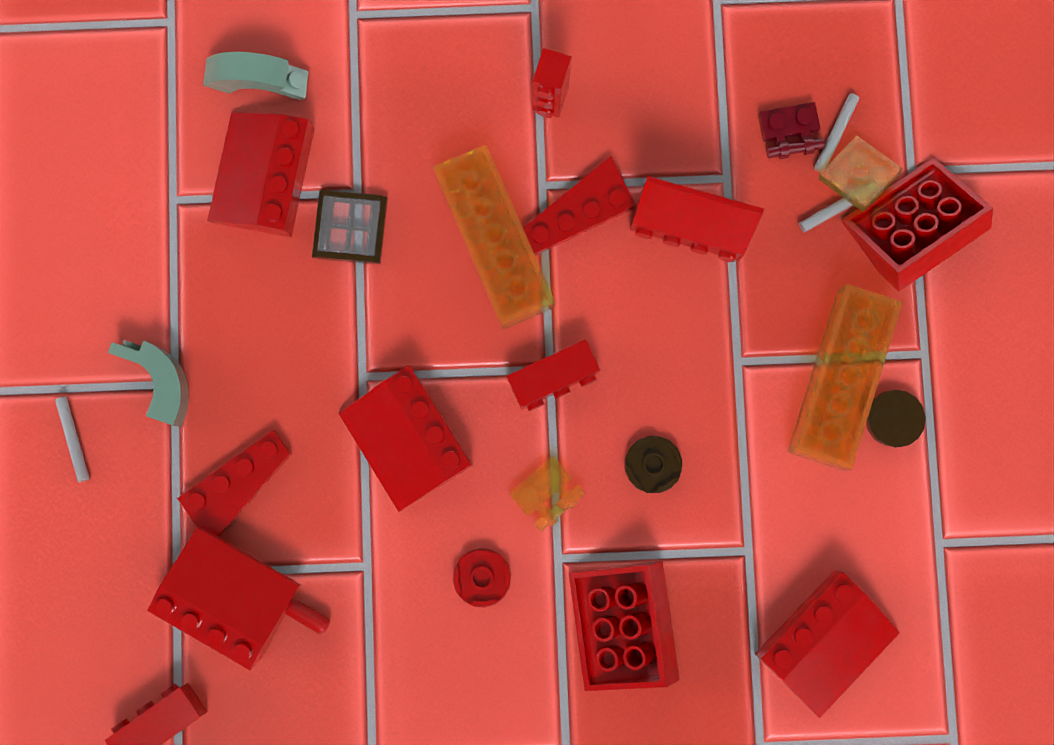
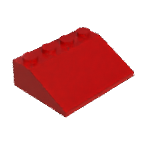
(261, 172)
(695, 219)
(919, 223)
(405, 438)
(224, 598)
(624, 627)
(827, 642)

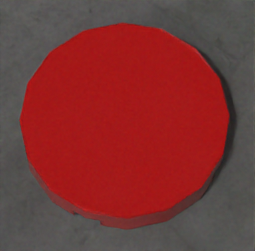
(481, 577)

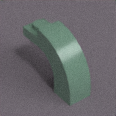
(254, 71)
(169, 381)

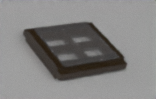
(349, 227)

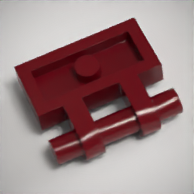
(790, 122)

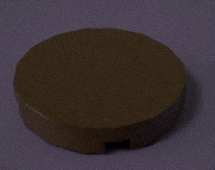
(896, 418)
(653, 464)

